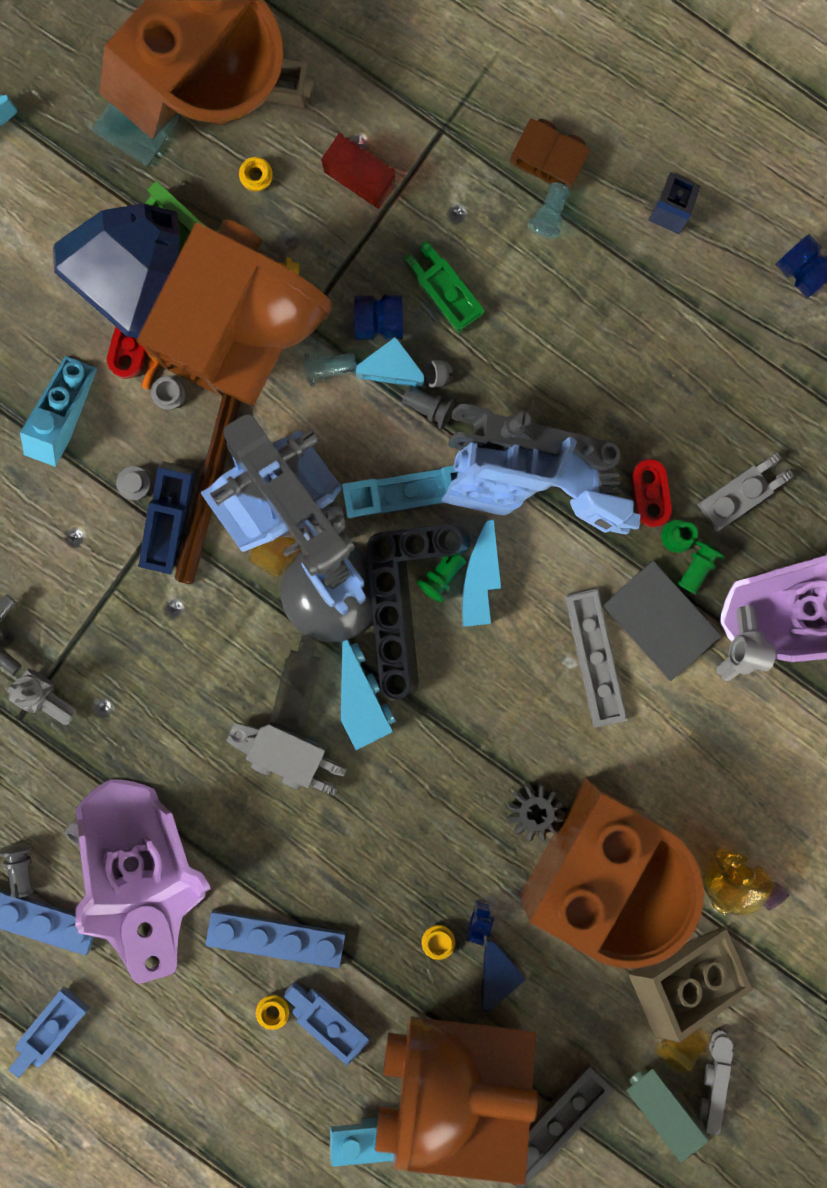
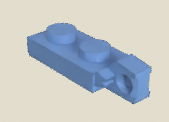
(327, 1023)
(48, 1030)

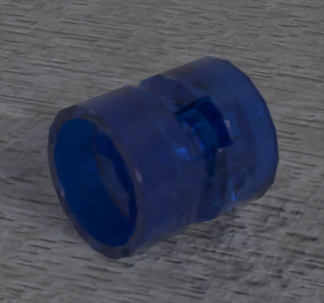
(805, 265)
(378, 317)

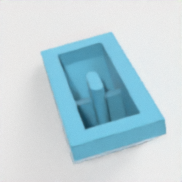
(391, 365)

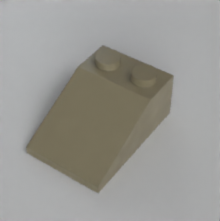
(691, 986)

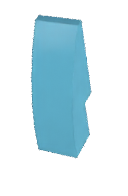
(480, 576)

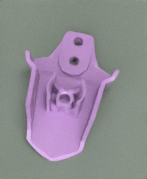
(788, 608)
(134, 876)

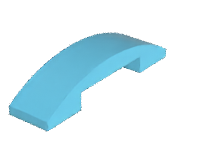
(397, 492)

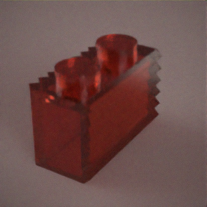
(358, 171)

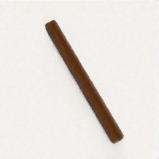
(201, 510)

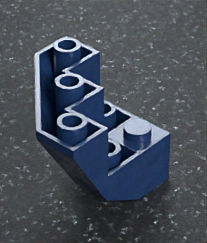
(121, 261)

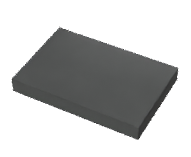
(661, 620)

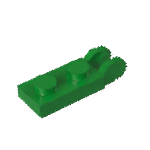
(445, 289)

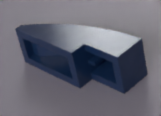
(167, 517)

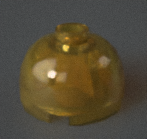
(734, 885)

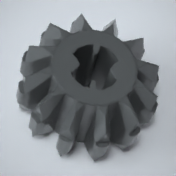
(543, 802)

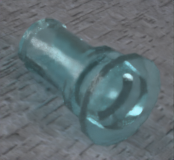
(549, 216)
(328, 366)

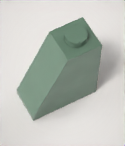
(667, 1114)

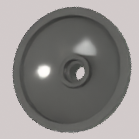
(315, 617)

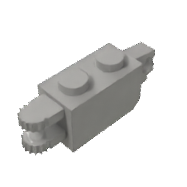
(285, 754)

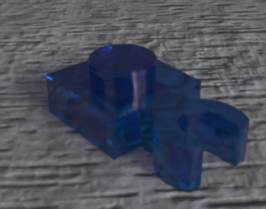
(479, 924)

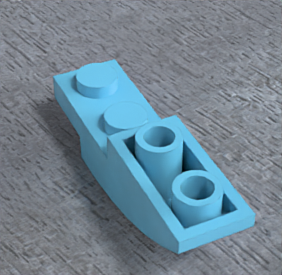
(355, 1144)

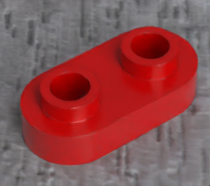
(122, 347)
(651, 494)

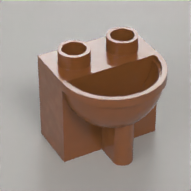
(192, 59)
(229, 313)
(615, 883)
(460, 1100)

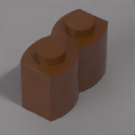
(549, 154)

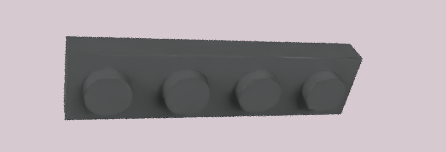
(564, 1117)

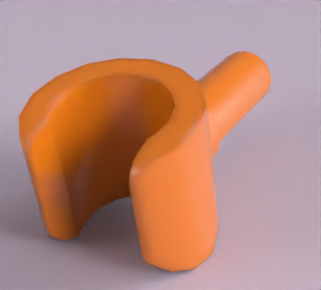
(152, 366)

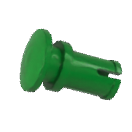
(678, 535)
(700, 566)
(441, 577)

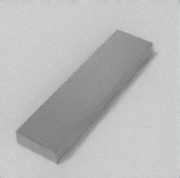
(595, 658)

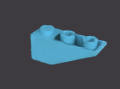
(57, 412)
(360, 707)

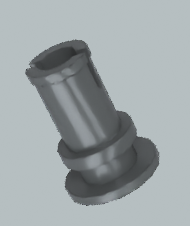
(429, 405)
(18, 868)

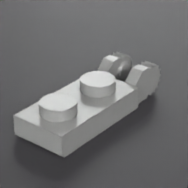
(742, 493)
(717, 1079)

